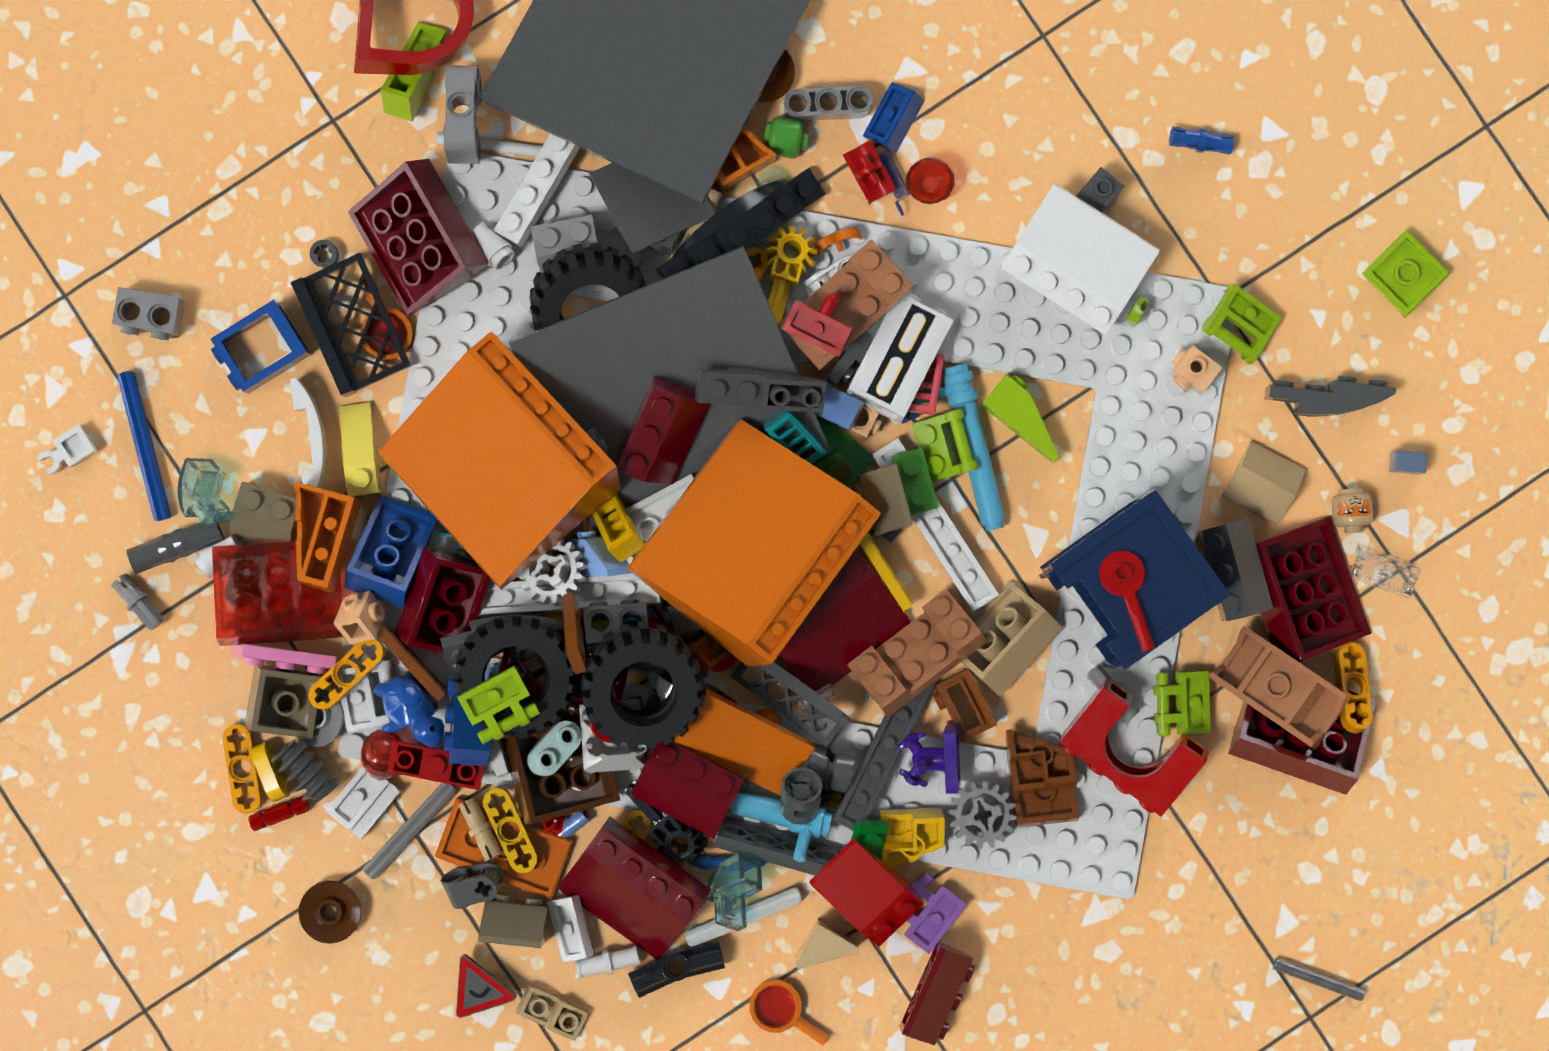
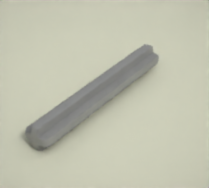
(409, 830)

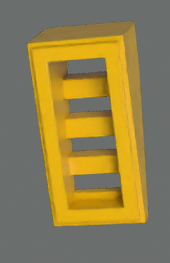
(625, 543)

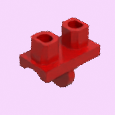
(869, 172)

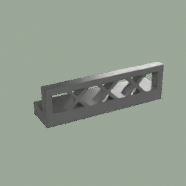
(803, 693)
(771, 846)

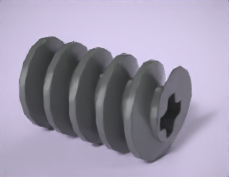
(305, 771)

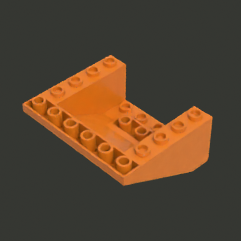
(500, 461)
(753, 544)

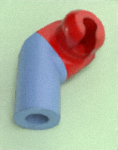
(566, 826)

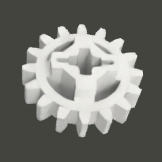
(563, 566)

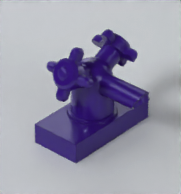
(934, 759)

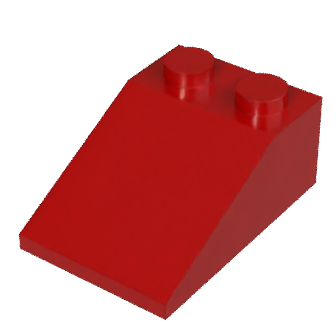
(867, 892)

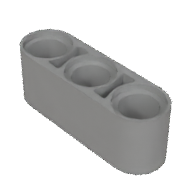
(841, 94)

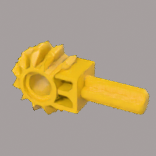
(785, 270)

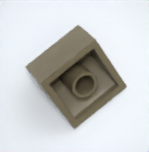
(885, 493)
(263, 516)
(281, 702)
(514, 921)

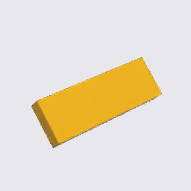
(886, 572)

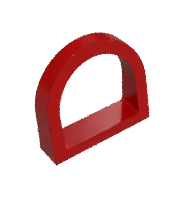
(397, 62)

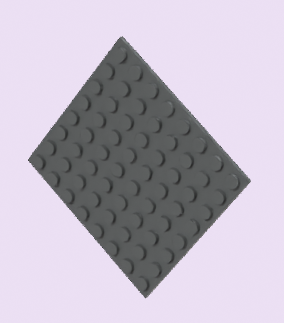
(645, 79)
(668, 329)

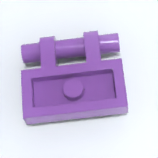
(935, 917)

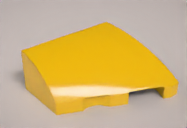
(912, 834)

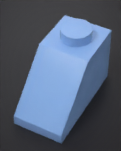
(597, 556)

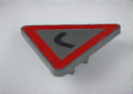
(479, 989)

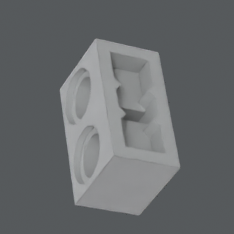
(149, 305)

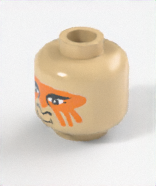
(1352, 510)

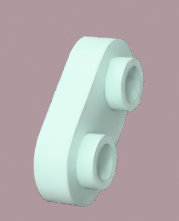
(555, 748)

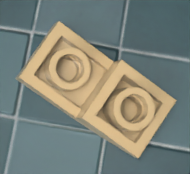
(551, 1012)

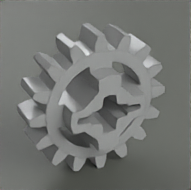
(996, 810)

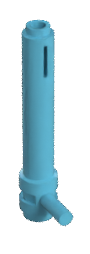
(962, 396)
(768, 810)

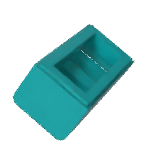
(783, 417)

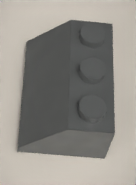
(1236, 561)

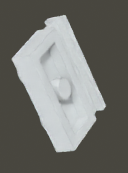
(362, 803)

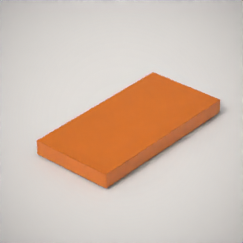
(744, 742)
(552, 850)

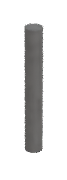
(1318, 979)

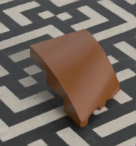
(1040, 781)

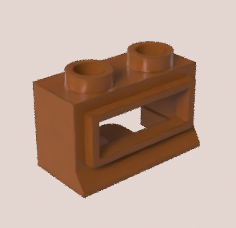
(976, 699)

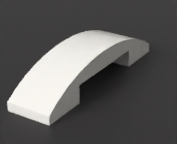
(302, 402)

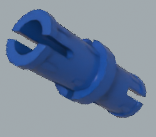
(1201, 140)

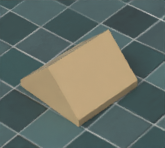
(1264, 482)
(824, 945)

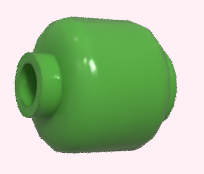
(786, 137)

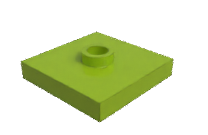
(1406, 273)

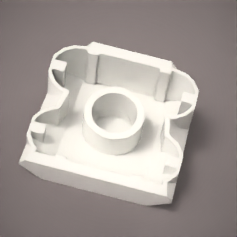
(605, 756)

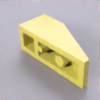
(360, 451)

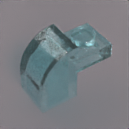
(200, 491)
(730, 886)

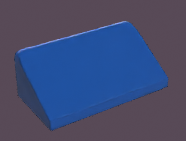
(893, 117)

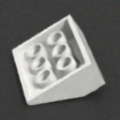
(1080, 259)

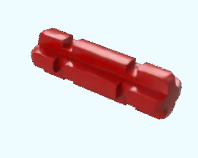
(278, 813)

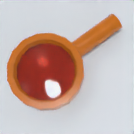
(378, 330)
(778, 1006)

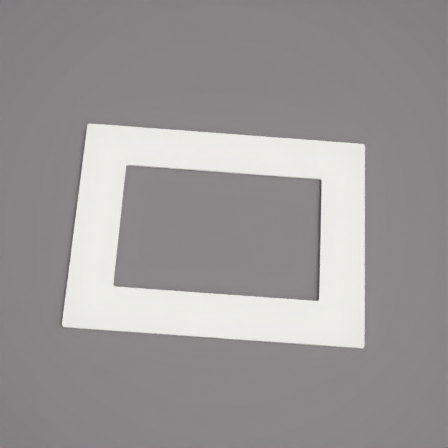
(1139, 440)

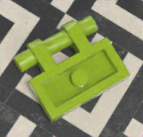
(493, 696)
(1191, 702)

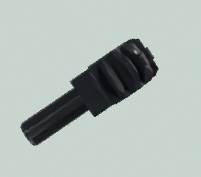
(664, 830)

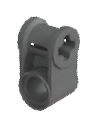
(473, 884)

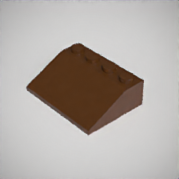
(567, 789)

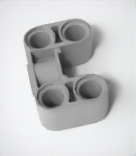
(460, 130)

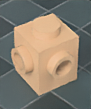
(1194, 370)
(359, 617)

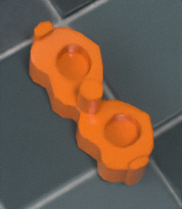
(836, 238)

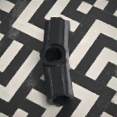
(657, 974)

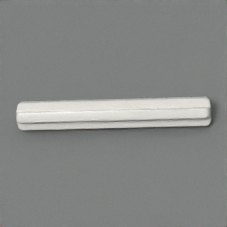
(753, 913)

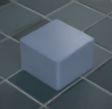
(1408, 462)

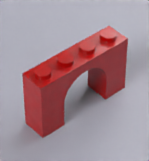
(1152, 785)

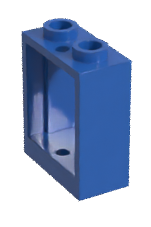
(286, 329)

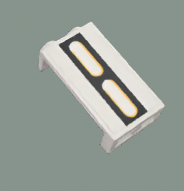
(900, 357)

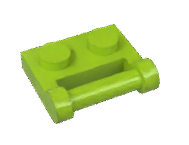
(1246, 314)
(937, 447)

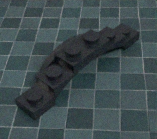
(745, 221)

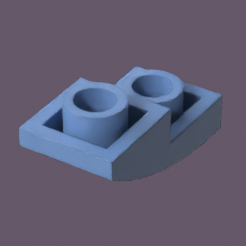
(840, 408)

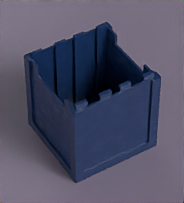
(1176, 582)

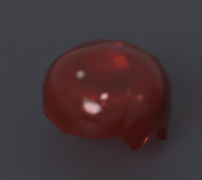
(930, 180)
(376, 754)

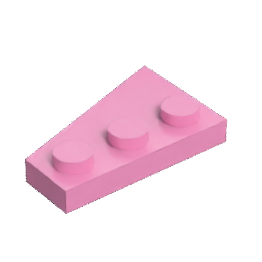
(283, 658)

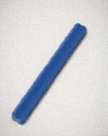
(144, 446)

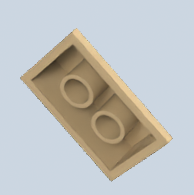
(1015, 636)

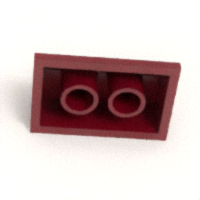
(661, 433)
(441, 599)
(687, 787)
(937, 994)

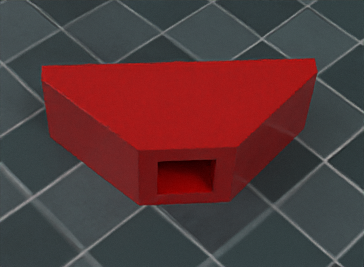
(432, 765)

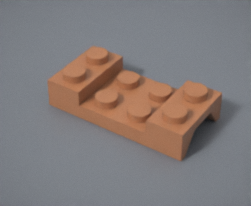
(868, 289)
(918, 654)
(1280, 688)

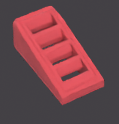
(938, 364)

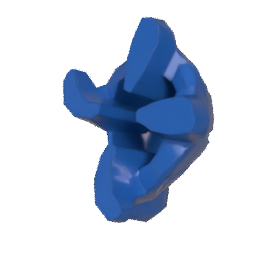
(409, 705)

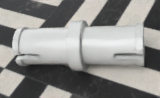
(607, 962)

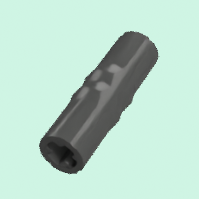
(173, 546)

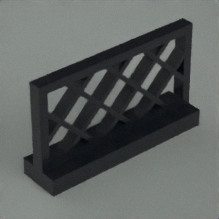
(324, 329)

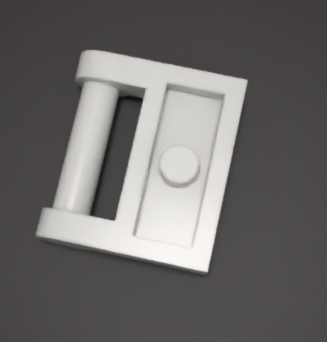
(359, 703)

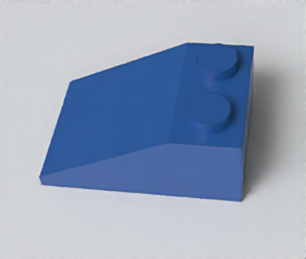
(390, 551)

